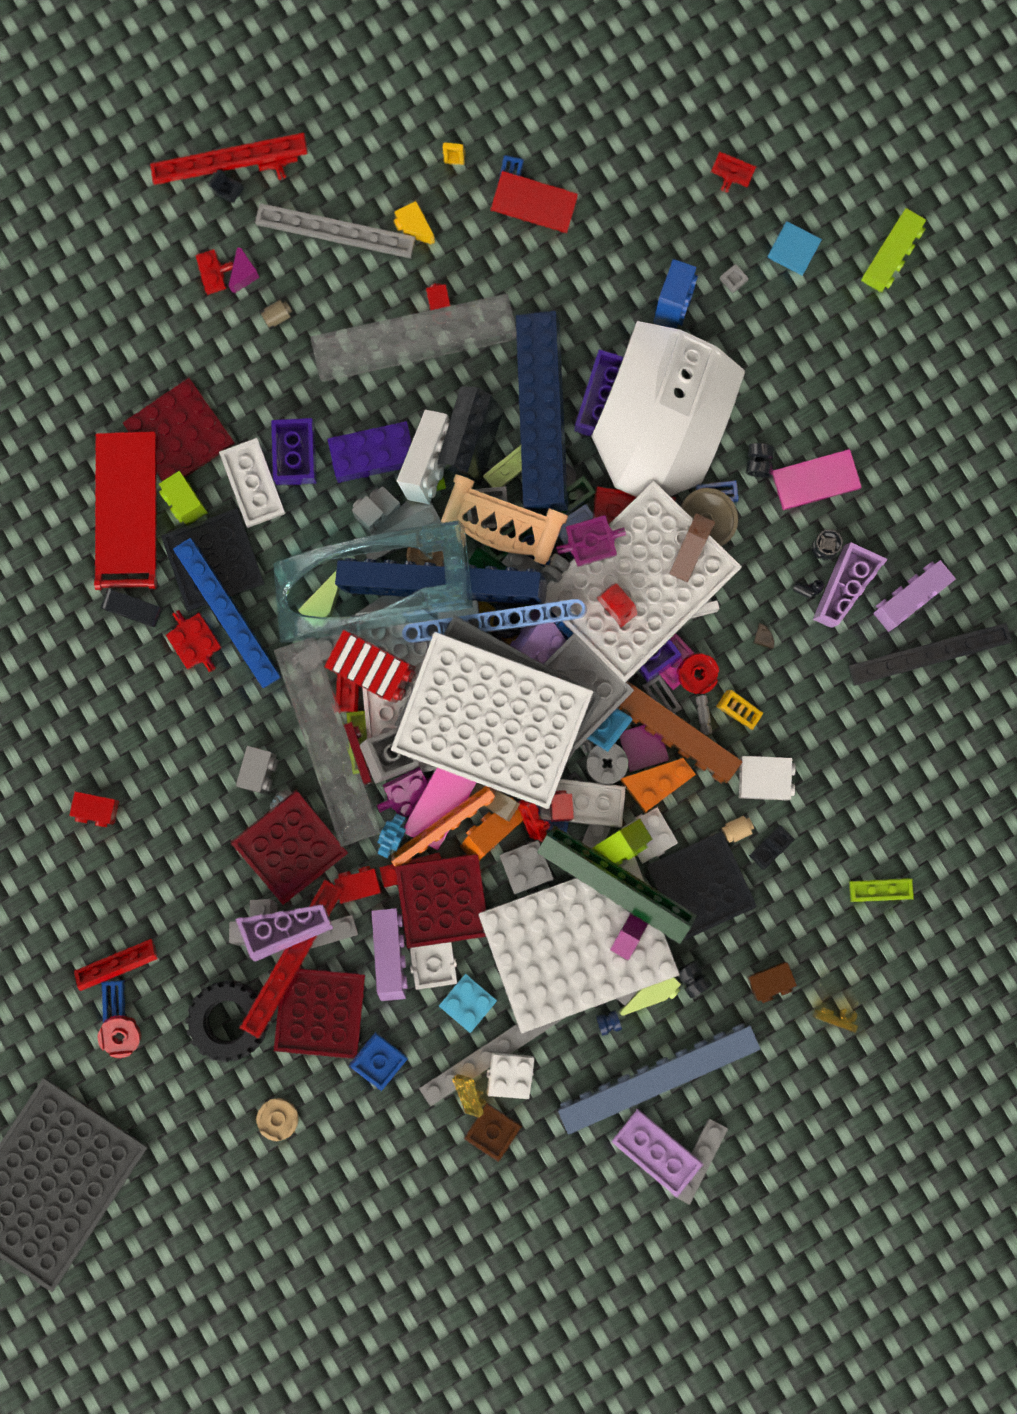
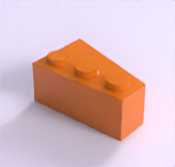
(657, 783)
(489, 833)

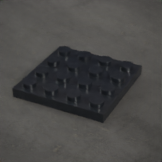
(227, 550)
(704, 882)

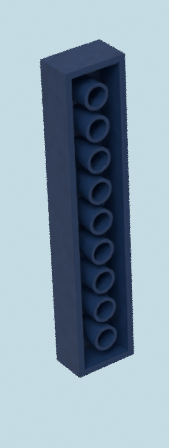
(541, 412)
(405, 579)

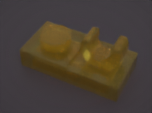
(827, 1016)
(469, 1095)

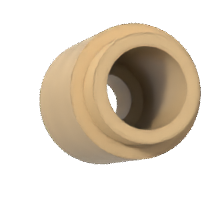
(737, 829)

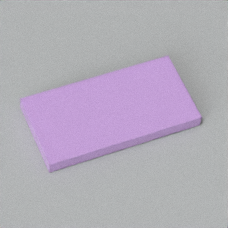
(657, 1152)

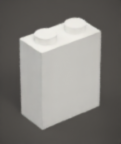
(766, 778)

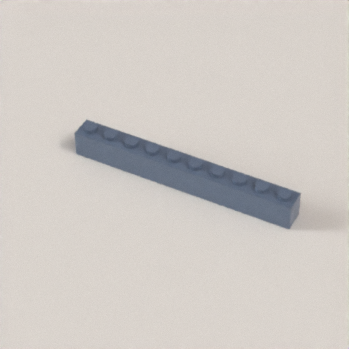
(659, 1078)

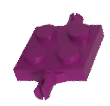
(591, 541)
(404, 792)

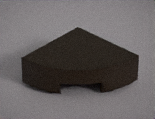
(764, 637)

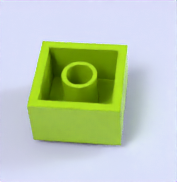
(181, 496)
(625, 843)

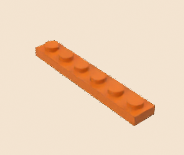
(440, 827)

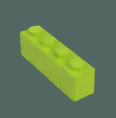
(893, 250)

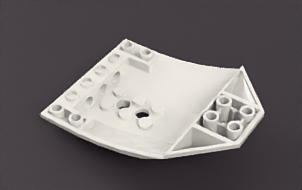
(651, 432)

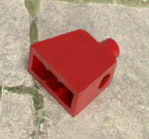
(618, 604)

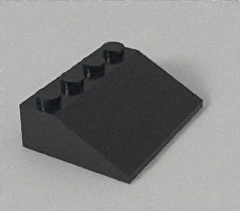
(471, 434)

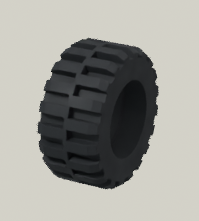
(199, 1021)

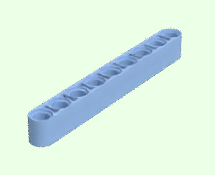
(504, 617)

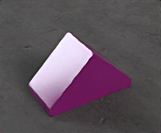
(242, 272)
(629, 936)

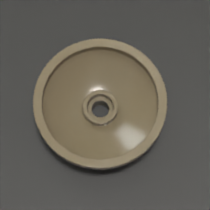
(716, 507)

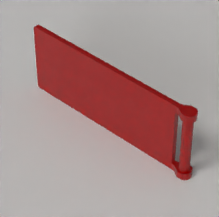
(125, 508)

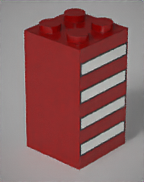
(370, 667)

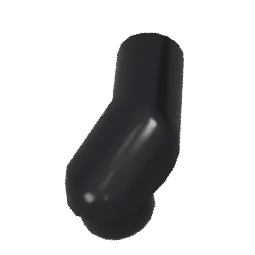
(810, 590)
(506, 633)

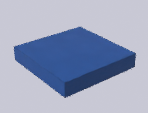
(378, 1061)

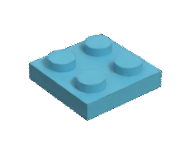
(468, 1003)

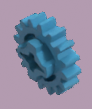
(391, 835)

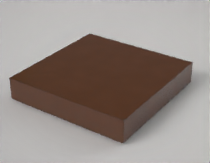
(493, 1132)

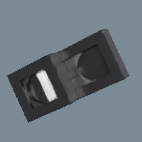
(771, 847)

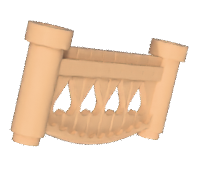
(544, 527)

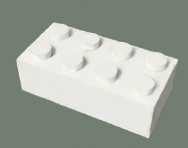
(420, 469)

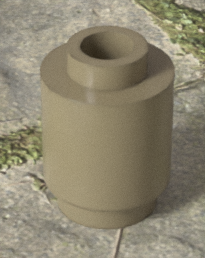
(276, 313)

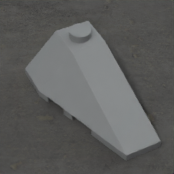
(409, 515)

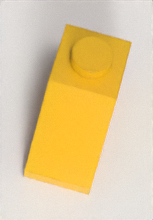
(413, 223)

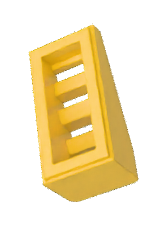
(453, 153)
(722, 705)

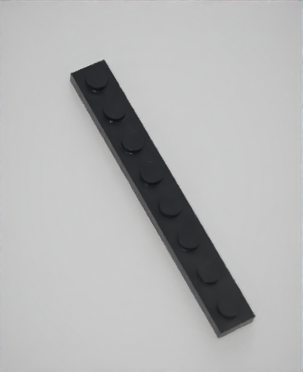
(929, 654)

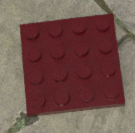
(184, 429)
(289, 847)
(441, 900)
(321, 1014)

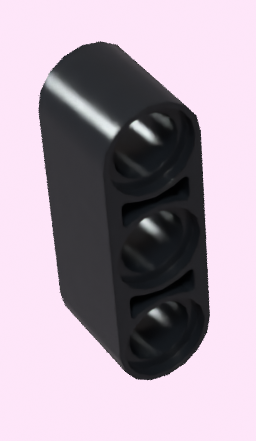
(131, 608)

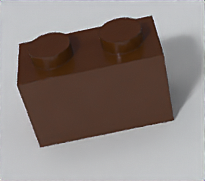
(771, 982)

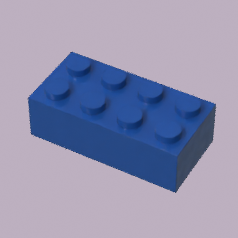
(676, 295)

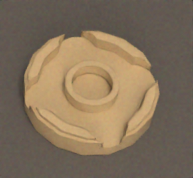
(277, 1119)

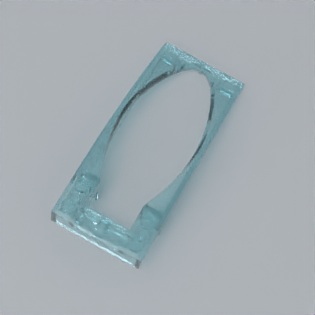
(418, 607)

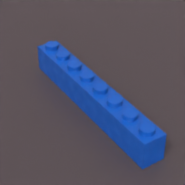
(227, 613)

